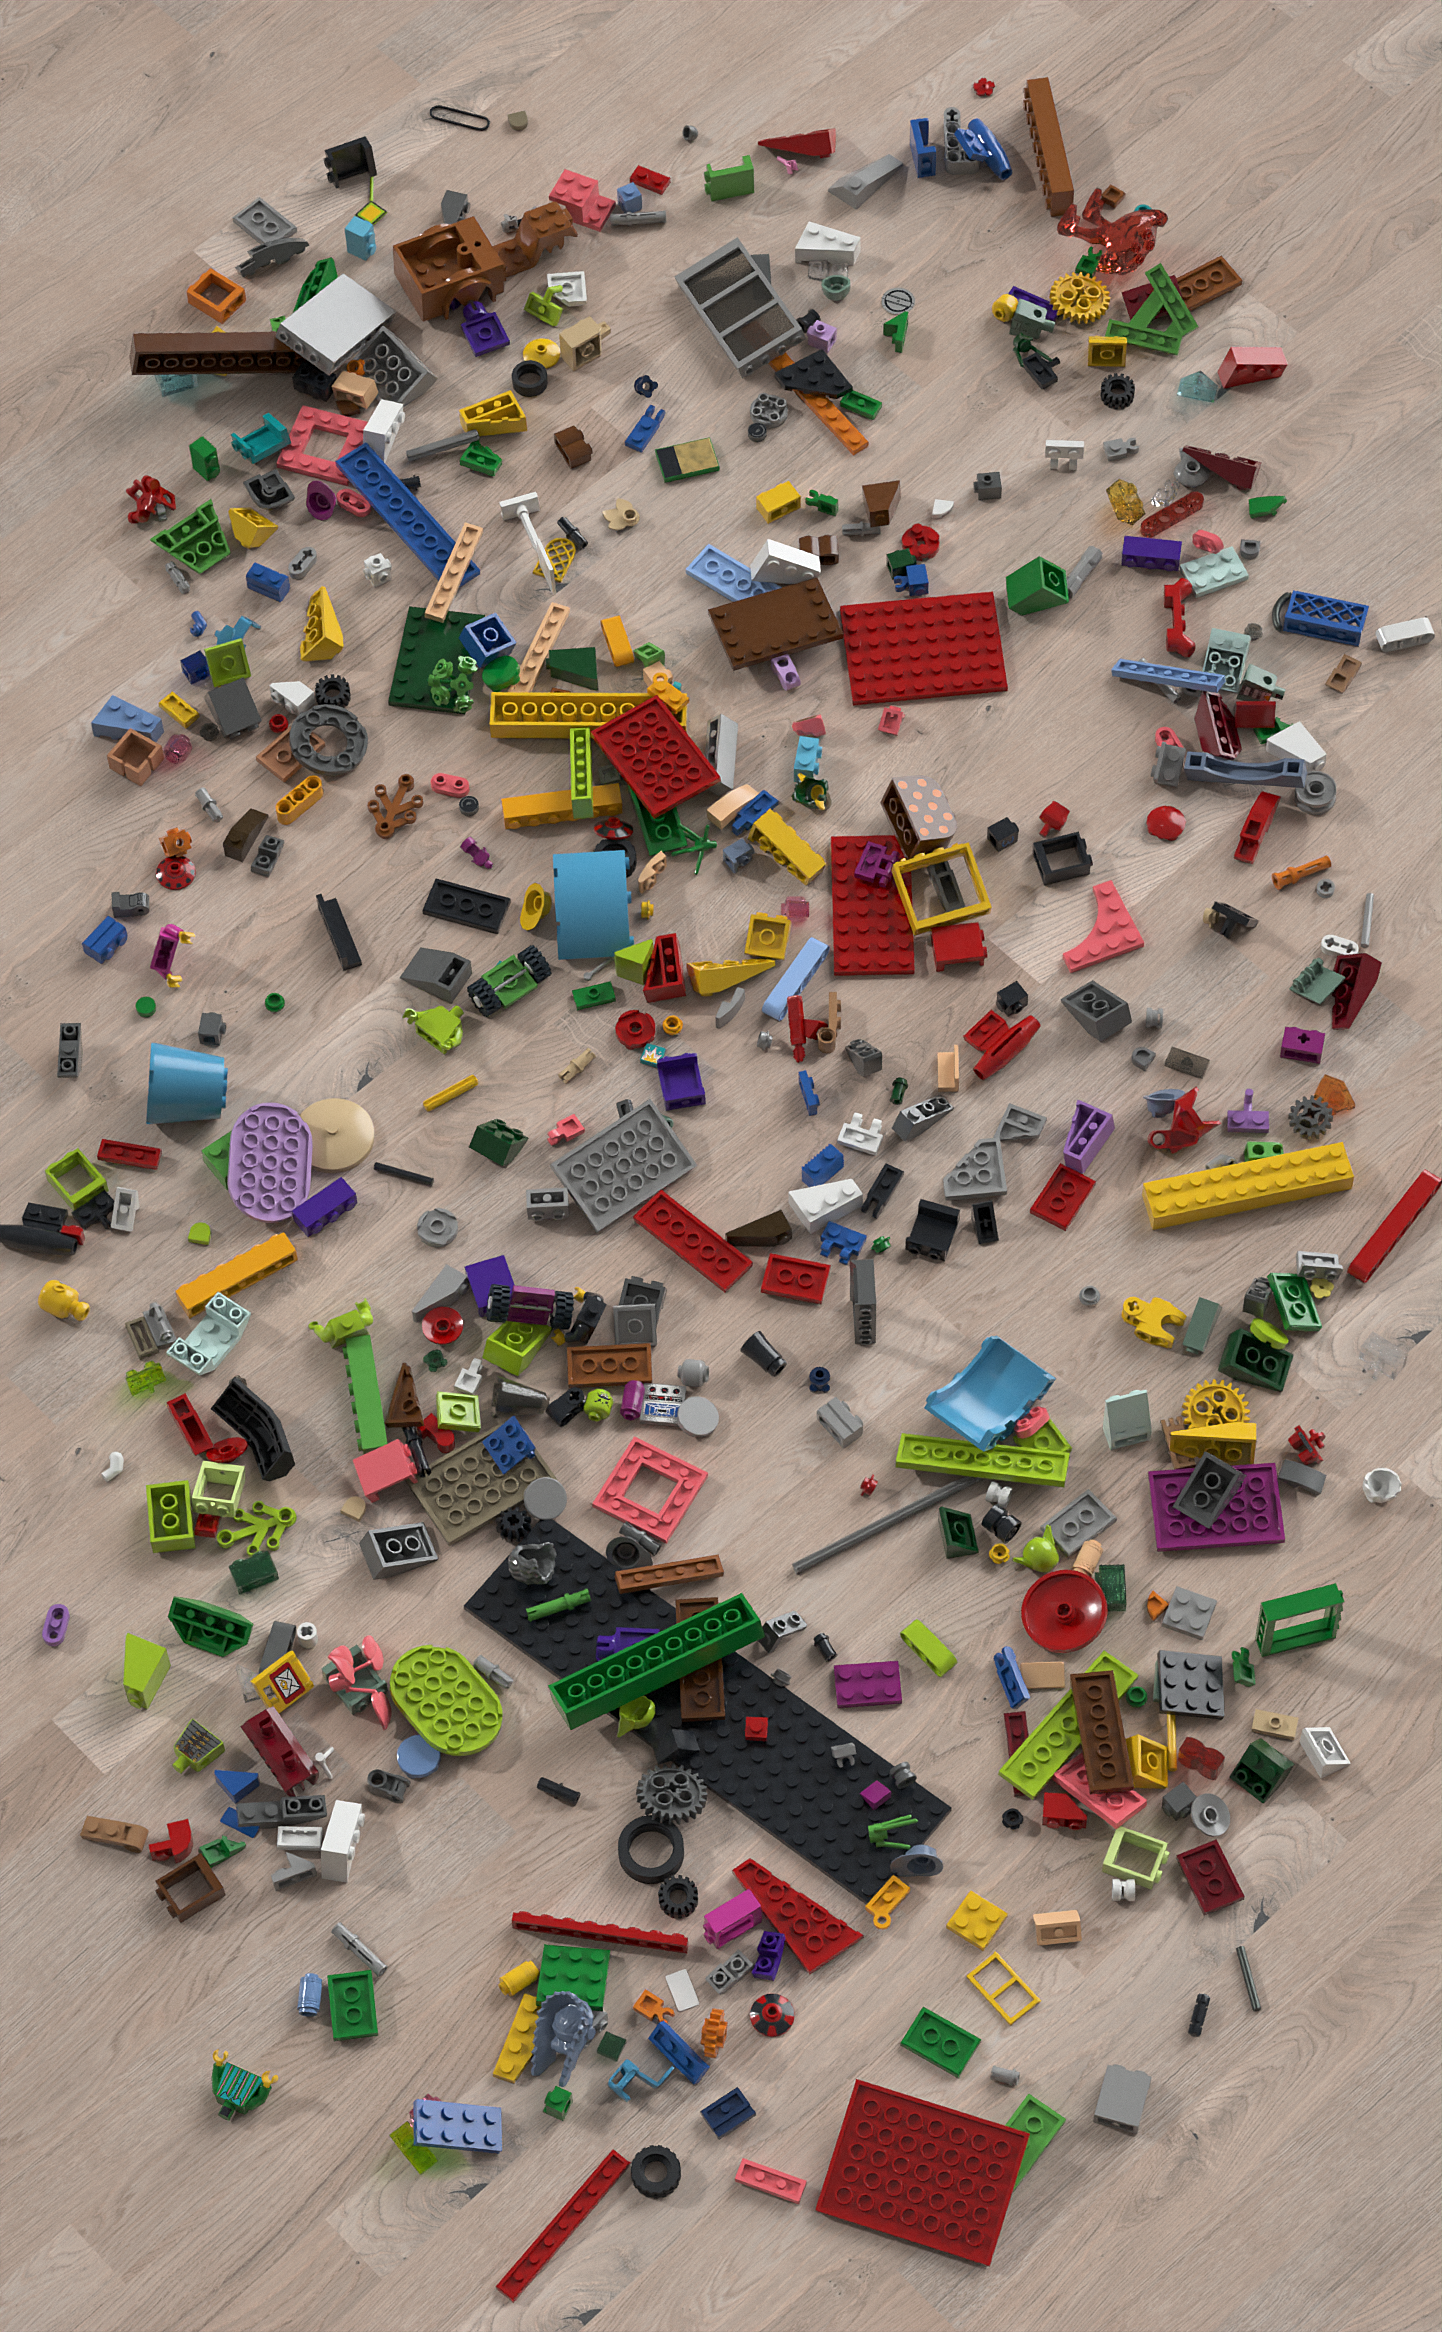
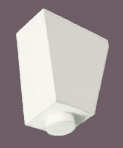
(1297, 743)

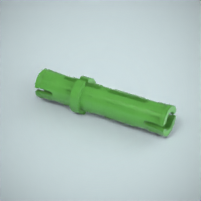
(558, 1605)

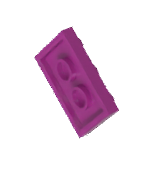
(867, 1684)

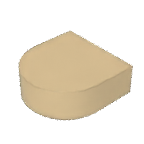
(354, 1508)

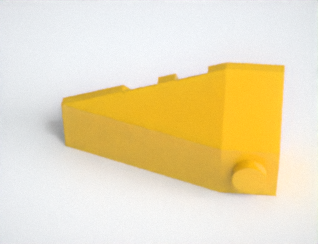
(322, 631)
(716, 977)
(1229, 1442)

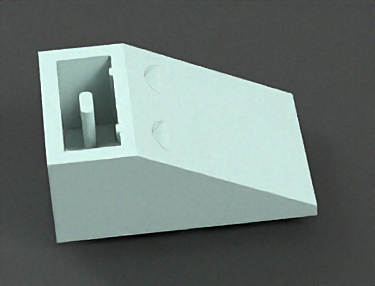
(1227, 656)
(1127, 1419)

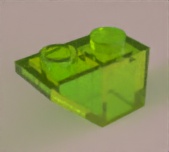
(419, 2156)

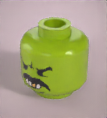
(598, 1405)

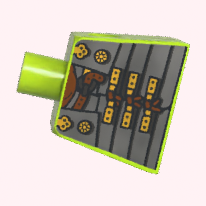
(196, 1748)

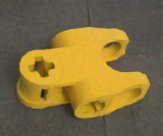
(1149, 1319)

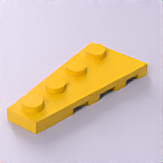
(518, 2045)

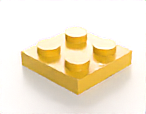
(976, 1920)

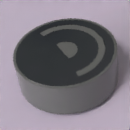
(757, 432)
(469, 805)

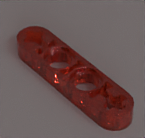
(1169, 511)

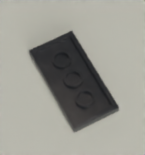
(466, 906)

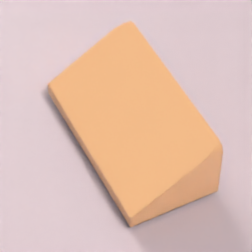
(1043, 1675)

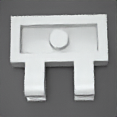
(1064, 449)
(859, 1138)

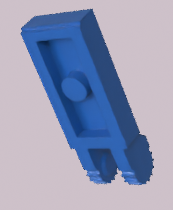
(645, 429)
(1011, 1677)

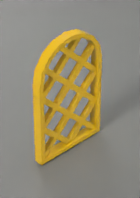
(559, 579)

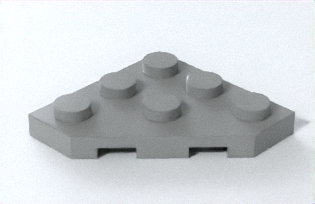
(977, 1173)

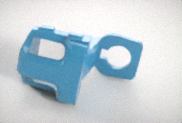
(240, 629)
(629, 2071)

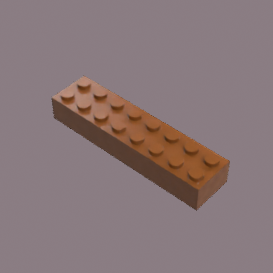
(1048, 145)

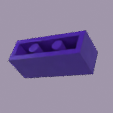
(1151, 553)
(324, 1207)

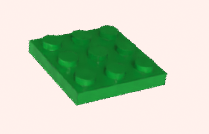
(574, 1970)

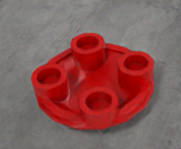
(1166, 822)

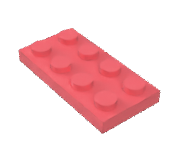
(1112, 1807)

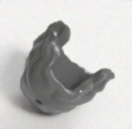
(532, 1563)

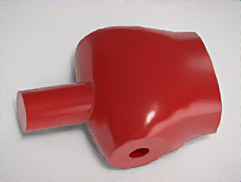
(1054, 817)

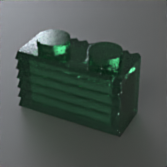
(253, 1572)
(1113, 1584)

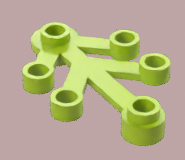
(259, 1526)

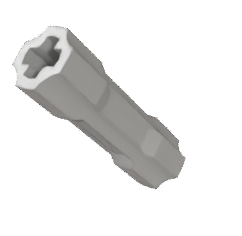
(1088, 561)

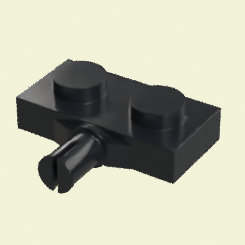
(1041, 370)
(95, 1211)

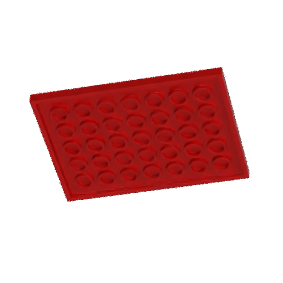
(923, 648)
(923, 2172)

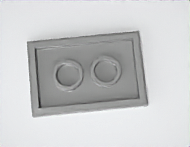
(264, 222)
(1079, 1522)

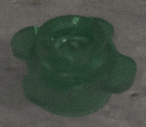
(435, 1355)

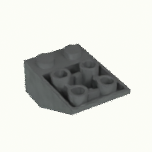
(438, 973)

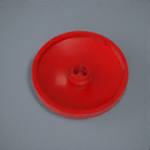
(1064, 1611)

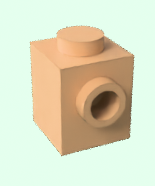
(657, 667)

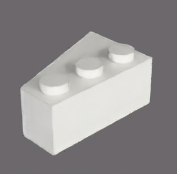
(827, 244)
(383, 427)
(783, 564)
(341, 1840)

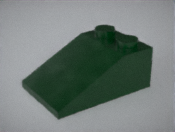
(1255, 1361)

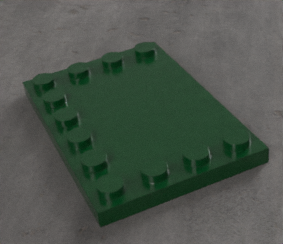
(420, 650)

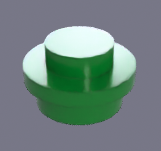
(274, 1002)
(1136, 1697)

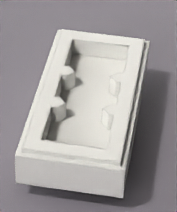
(299, 1838)

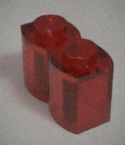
(1204, 1759)

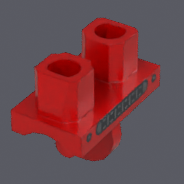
(1300, 1438)

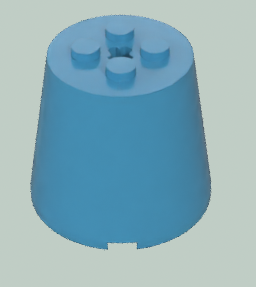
(185, 1085)

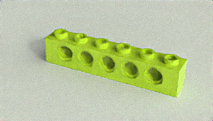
(581, 772)

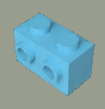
(360, 238)
(807, 757)

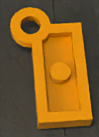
(670, 696)
(886, 1901)

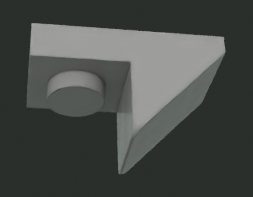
(299, 1871)

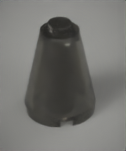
(517, 1399)

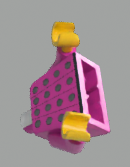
(165, 951)

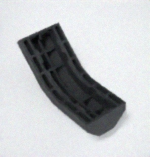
(259, 1428)

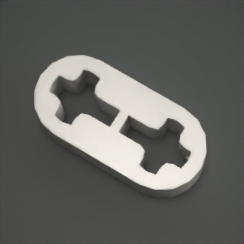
(1339, 946)

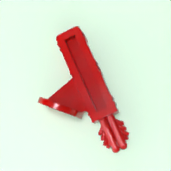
(800, 1027)

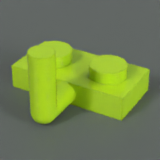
(543, 308)

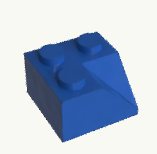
(487, 639)

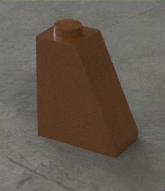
(881, 502)

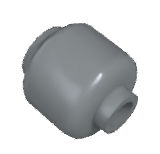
(693, 1373)

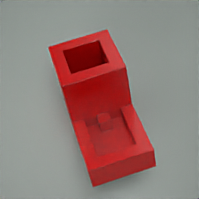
(179, 1845)

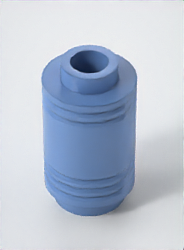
(309, 1995)

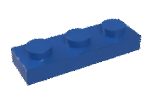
(678, 2052)

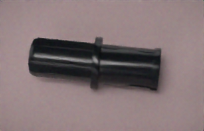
(572, 533)
(558, 1790)

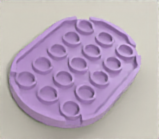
(269, 1162)

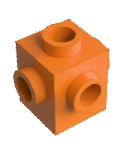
(169, 844)

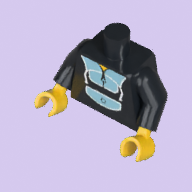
(586, 1319)

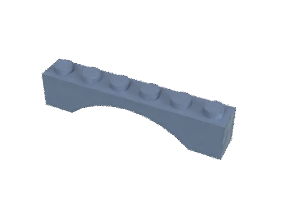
(1280, 773)

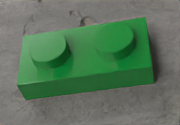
(861, 404)

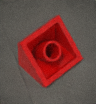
(1254, 714)

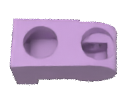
(785, 672)

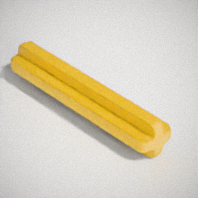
(450, 1093)

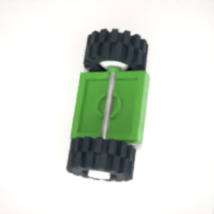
(509, 981)

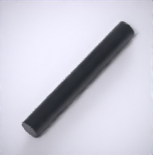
(403, 1174)

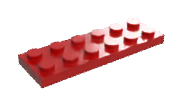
(693, 1241)

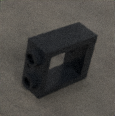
(1057, 844)

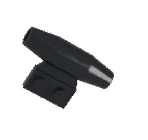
(40, 1231)

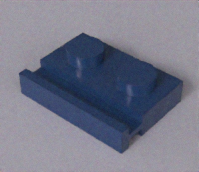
(728, 2113)

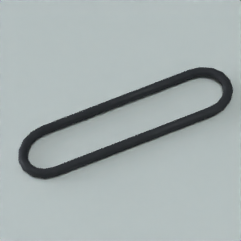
(457, 123)

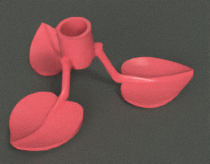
(344, 1662)

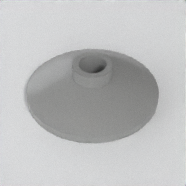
(1216, 1811)

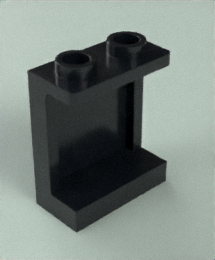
(349, 160)

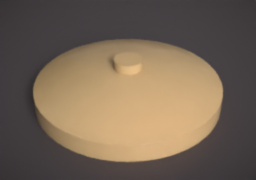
(339, 1133)

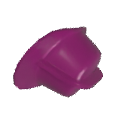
(320, 500)

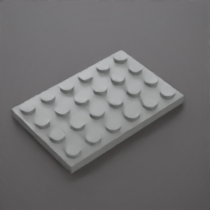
(623, 1165)

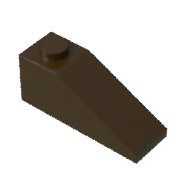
(244, 834)
(763, 1232)

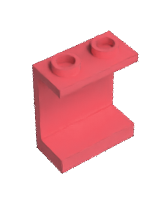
(384, 1468)

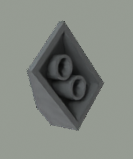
(1098, 1010)
(1209, 1489)
(397, 1549)

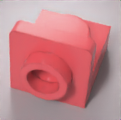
(891, 720)

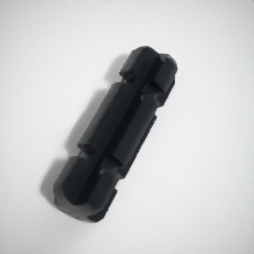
(1199, 2015)

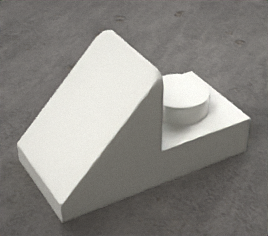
(124, 1209)

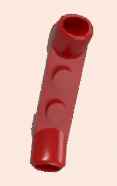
(1175, 638)

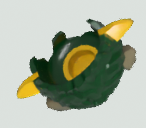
(812, 793)

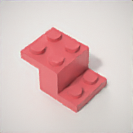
(582, 200)

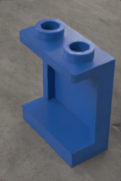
(923, 157)

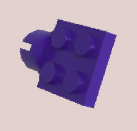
(483, 330)
(622, 1639)

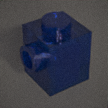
(195, 667)

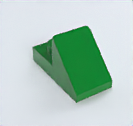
(897, 329)

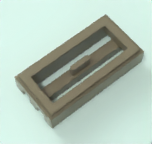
(147, 1352)

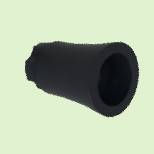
(763, 1354)

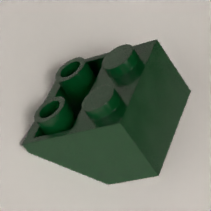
(498, 1141)
(1261, 1770)

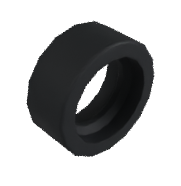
(529, 367)

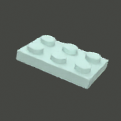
(1214, 572)

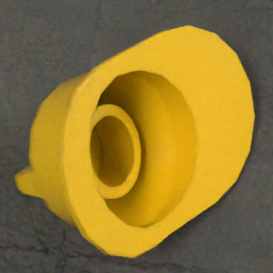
(535, 906)

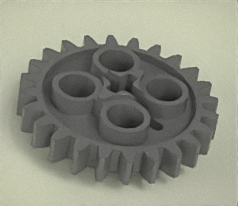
(671, 1794)

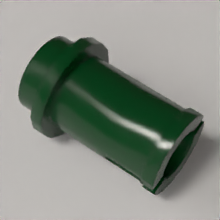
(900, 1085)

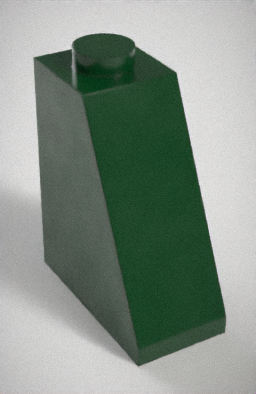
(574, 666)

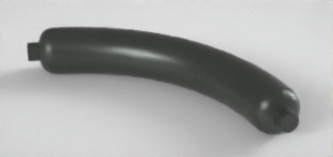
(1276, 610)

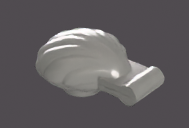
(1190, 471)

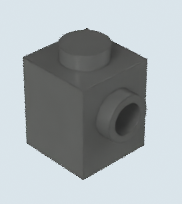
(988, 486)
(211, 1028)
(1178, 1802)

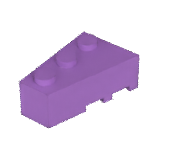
(1087, 1135)

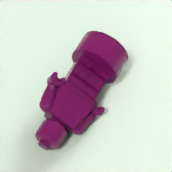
(480, 856)

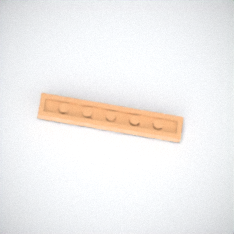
(453, 572)
(540, 646)

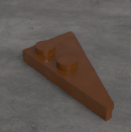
(404, 1406)

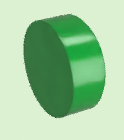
(145, 1006)

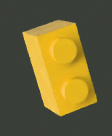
(778, 501)

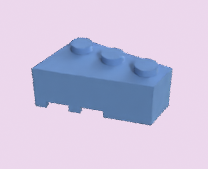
(120, 716)

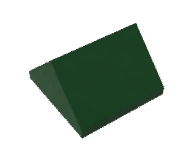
(957, 1533)

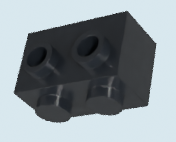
(313, 381)

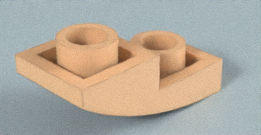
(648, 876)

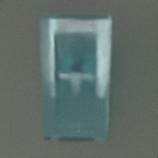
(1198, 387)

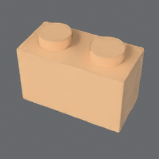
(355, 389)

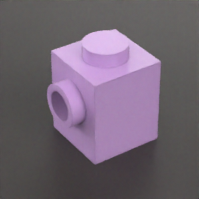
(822, 336)

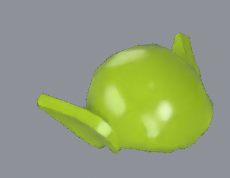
(1040, 1553)
(635, 1715)

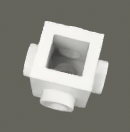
(377, 570)

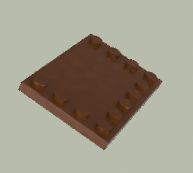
(775, 624)

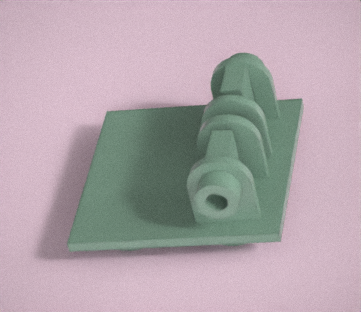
(1316, 982)

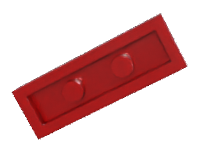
(129, 1154)

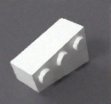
(825, 1203)

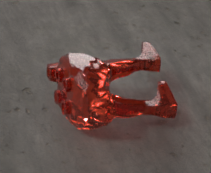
(1125, 240)

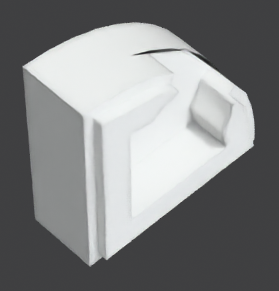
(941, 508)

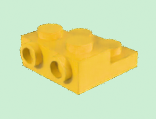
(767, 936)

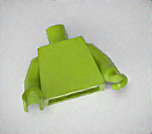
(438, 1026)
(345, 1326)

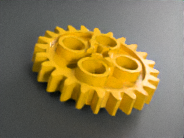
(1088, 306)
(1231, 1403)

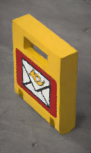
(286, 1679)

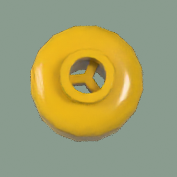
(1004, 307)

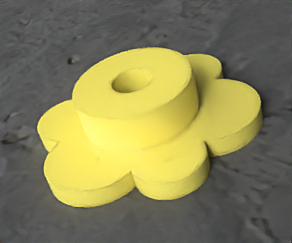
(1326, 1287)

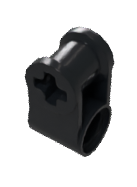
(566, 1406)

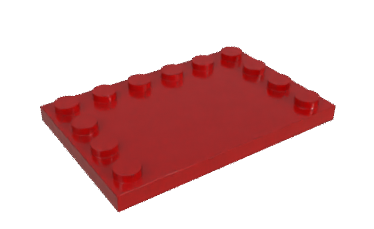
(655, 756)

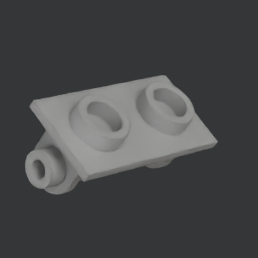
(159, 1325)

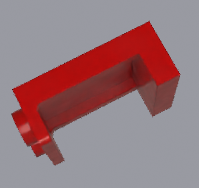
(958, 944)

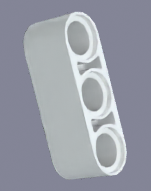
(1405, 634)

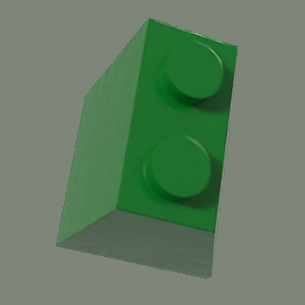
(1036, 587)

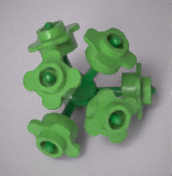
(460, 684)

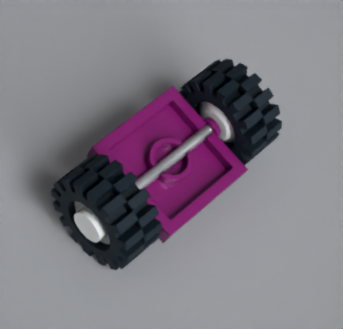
(530, 1306)

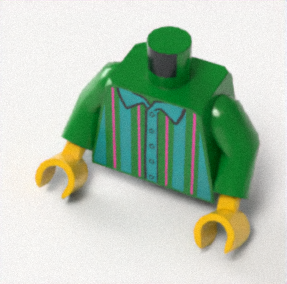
(238, 2088)

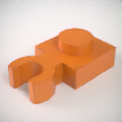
(651, 2006)

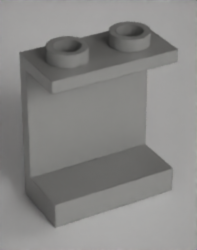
(1122, 2098)

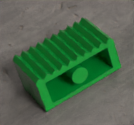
(204, 458)

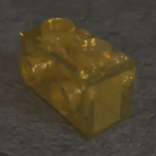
(1125, 502)

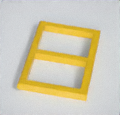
(990, 1998)

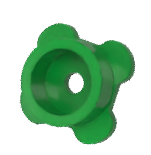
(881, 1244)

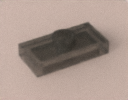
(1187, 1062)

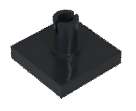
(1233, 917)

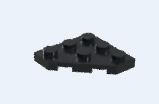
(814, 376)

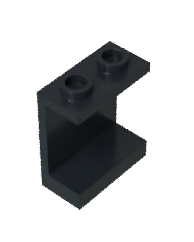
(933, 1230)

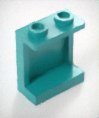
(262, 441)

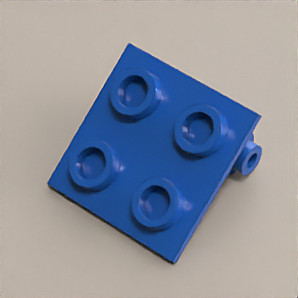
(509, 1445)

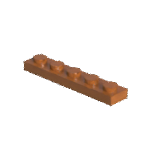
(669, 1574)

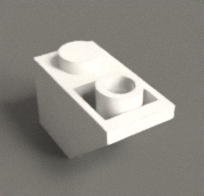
(293, 695)

